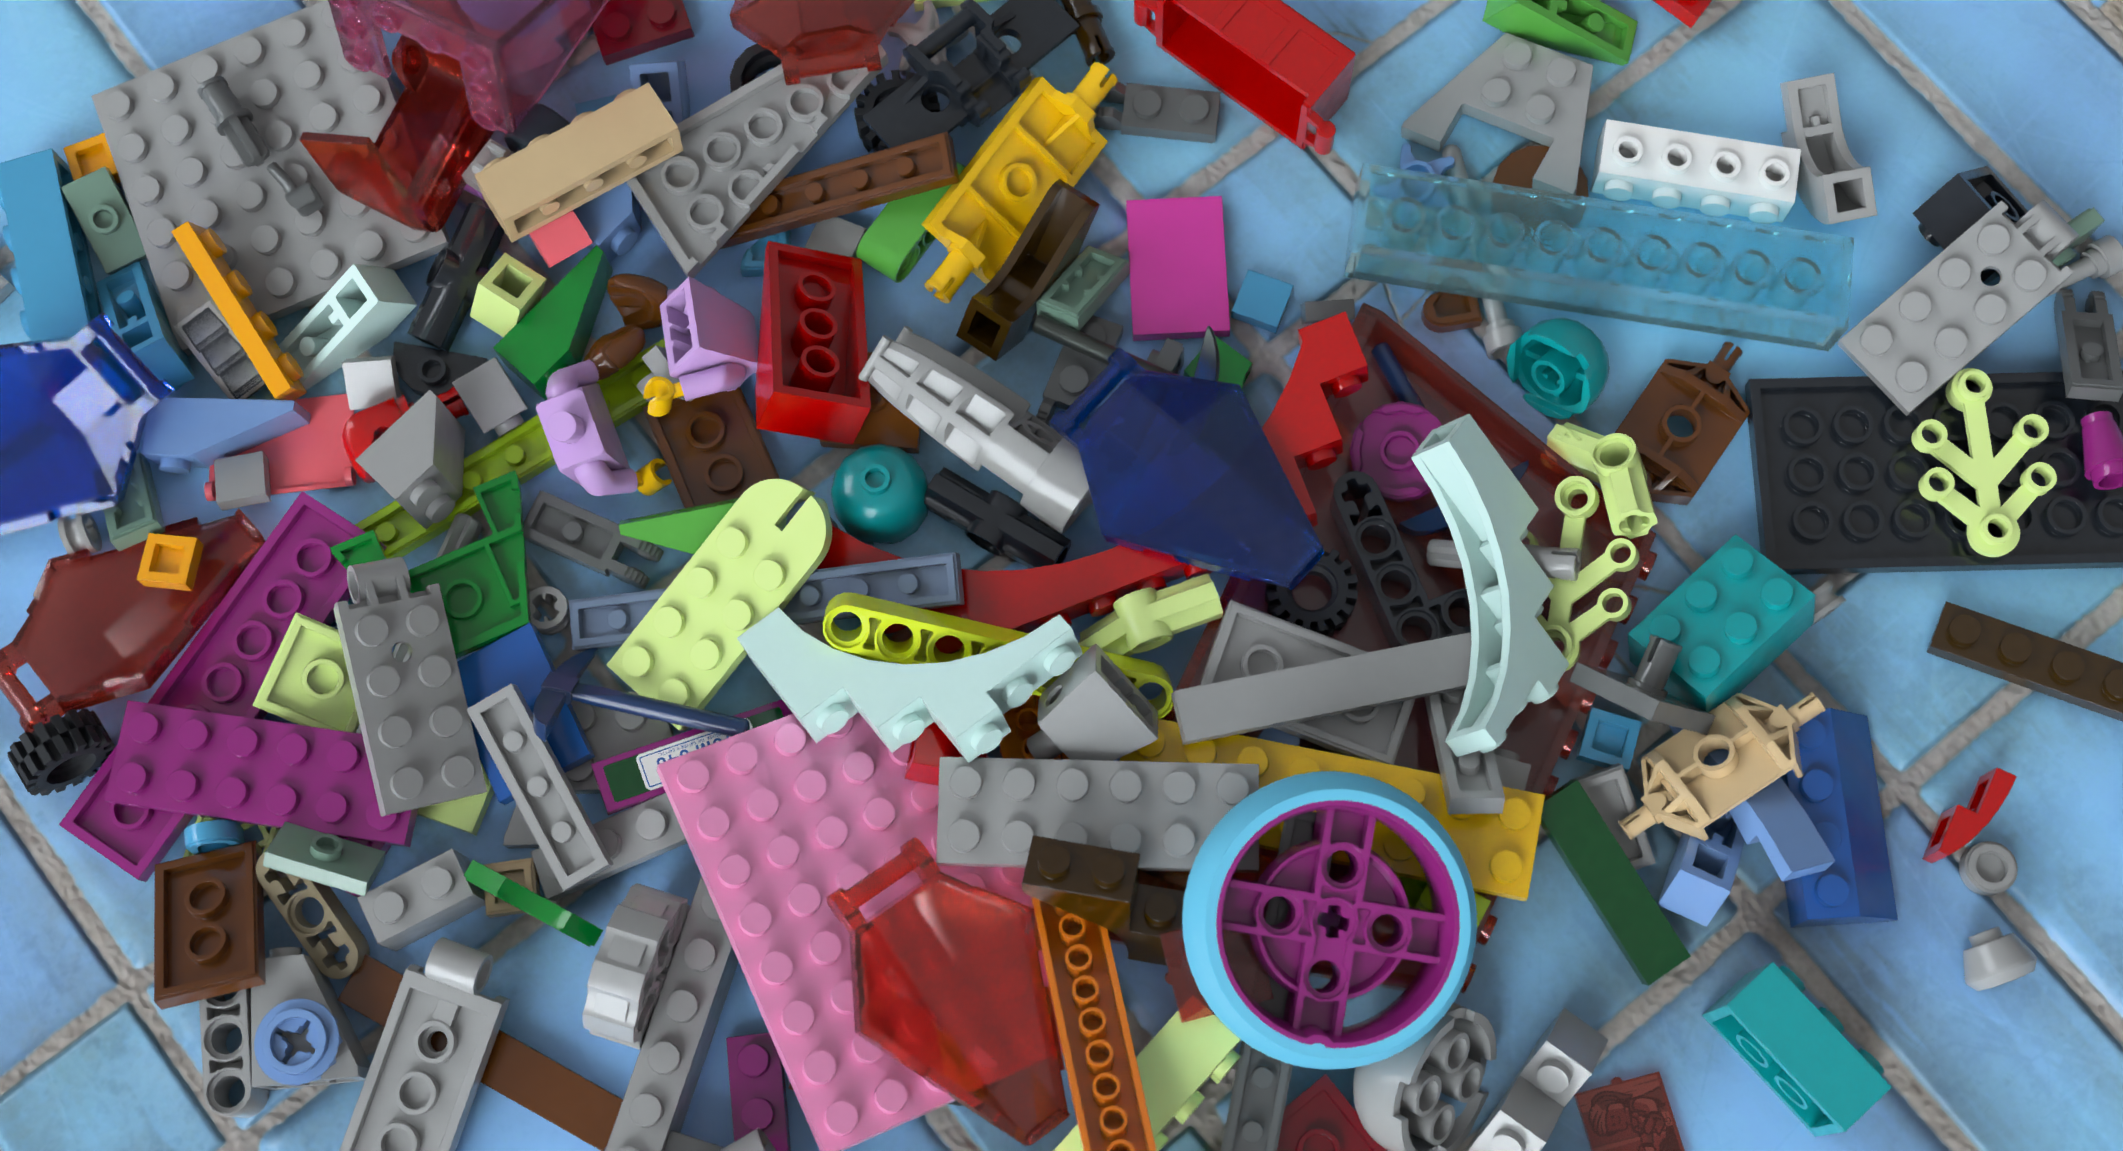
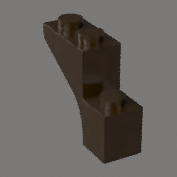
(1048, 246)
(1105, 890)

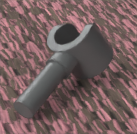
(303, 198)

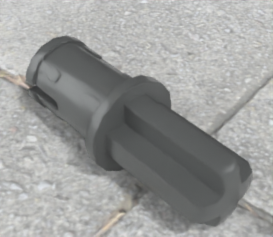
(233, 121)

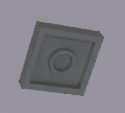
(1645, 691)

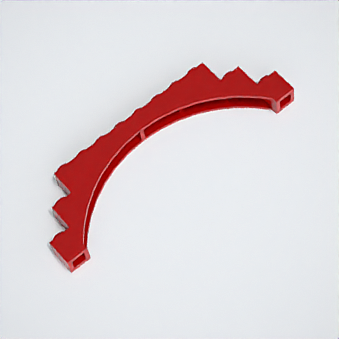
(1025, 599)

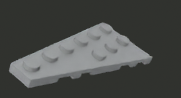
(738, 157)

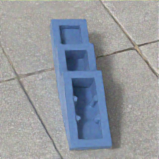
(1780, 825)

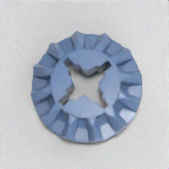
(274, 1050)

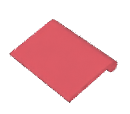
(310, 455)

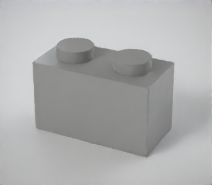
(421, 901)

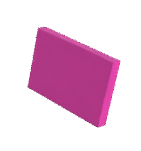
(1177, 268)

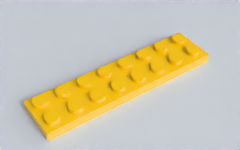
(1494, 846)

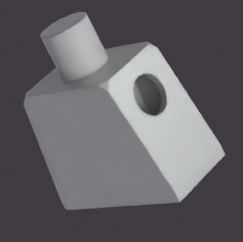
(1093, 713)

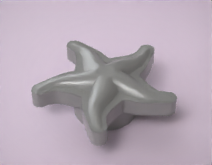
(915, 33)

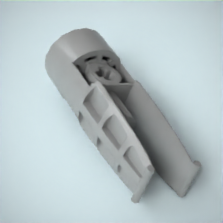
(981, 424)

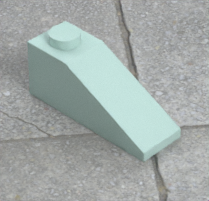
(348, 321)

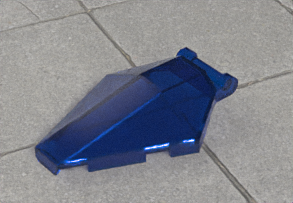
(70, 424)
(1188, 474)

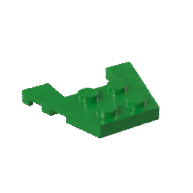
(480, 583)

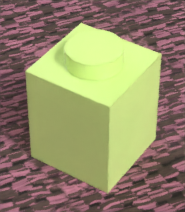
(506, 294)

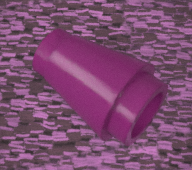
(2102, 450)

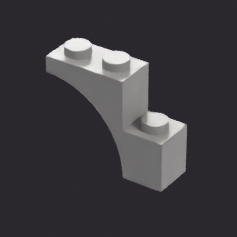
(1543, 1087)

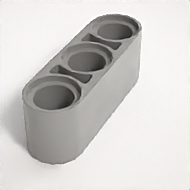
(223, 1068)

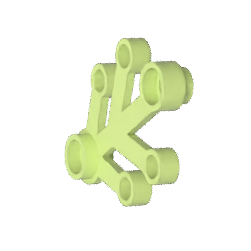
(1981, 469)
(1567, 591)

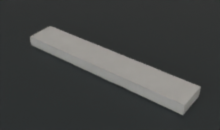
(1322, 689)

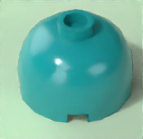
(1559, 366)
(879, 494)

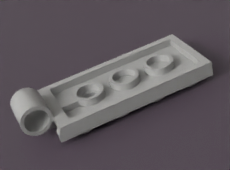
(1949, 314)
(410, 710)
(411, 1091)

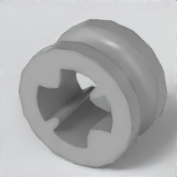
(79, 533)
(547, 594)
(1825, 601)

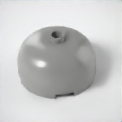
(1401, 1093)

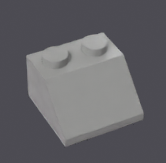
(420, 460)

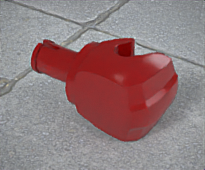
(369, 424)

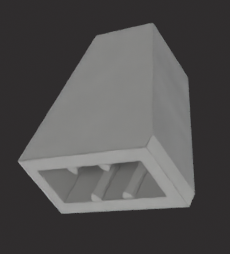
(297, 977)

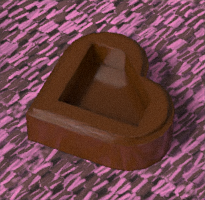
(1450, 312)

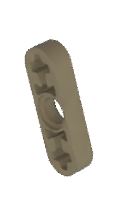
(335, 915)

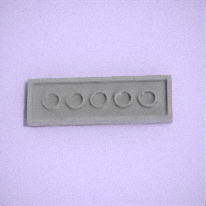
(1130, 806)

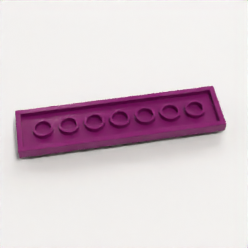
(226, 668)

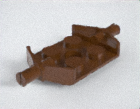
(1711, 405)

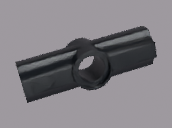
(456, 276)
(995, 521)

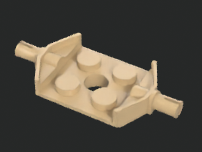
(1693, 794)

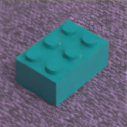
(1730, 622)
(1798, 1050)

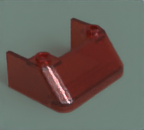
(421, 150)

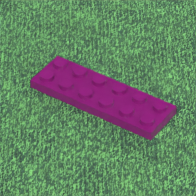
(250, 773)

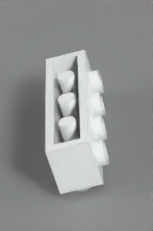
(1695, 171)

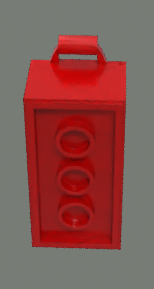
(1259, 58)

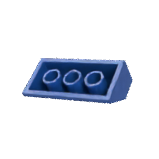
(1845, 808)

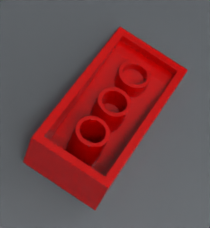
(812, 345)

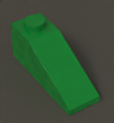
(559, 326)

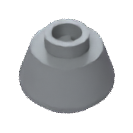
(1996, 959)

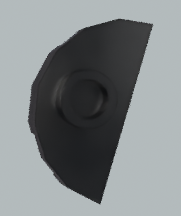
(432, 368)

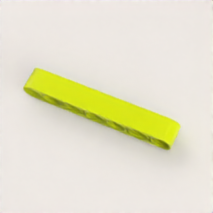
(976, 638)

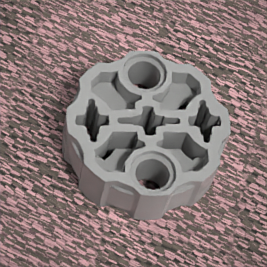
(633, 964)

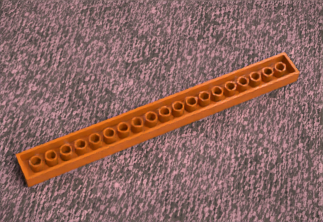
(1087, 1005)

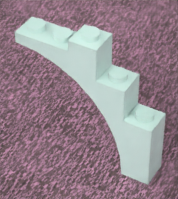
(1505, 586)
(903, 699)

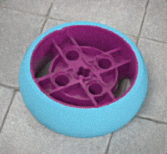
(1314, 1017)

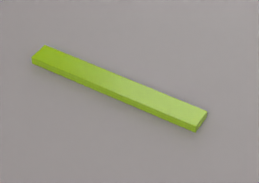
(520, 450)

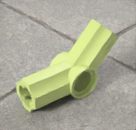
(1618, 469)
(1153, 617)

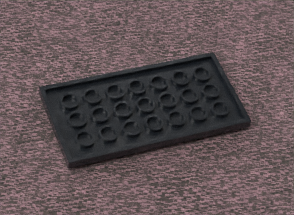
(1844, 479)

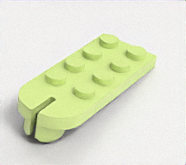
(730, 584)

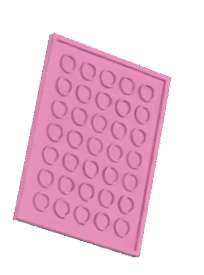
(774, 836)

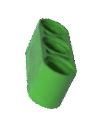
(897, 237)

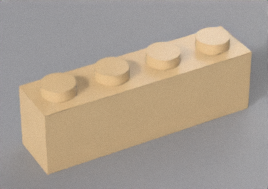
(579, 161)

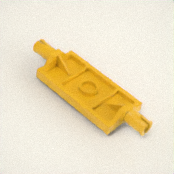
(999, 190)

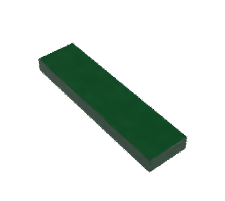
(1611, 883)

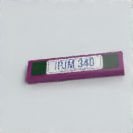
(633, 775)

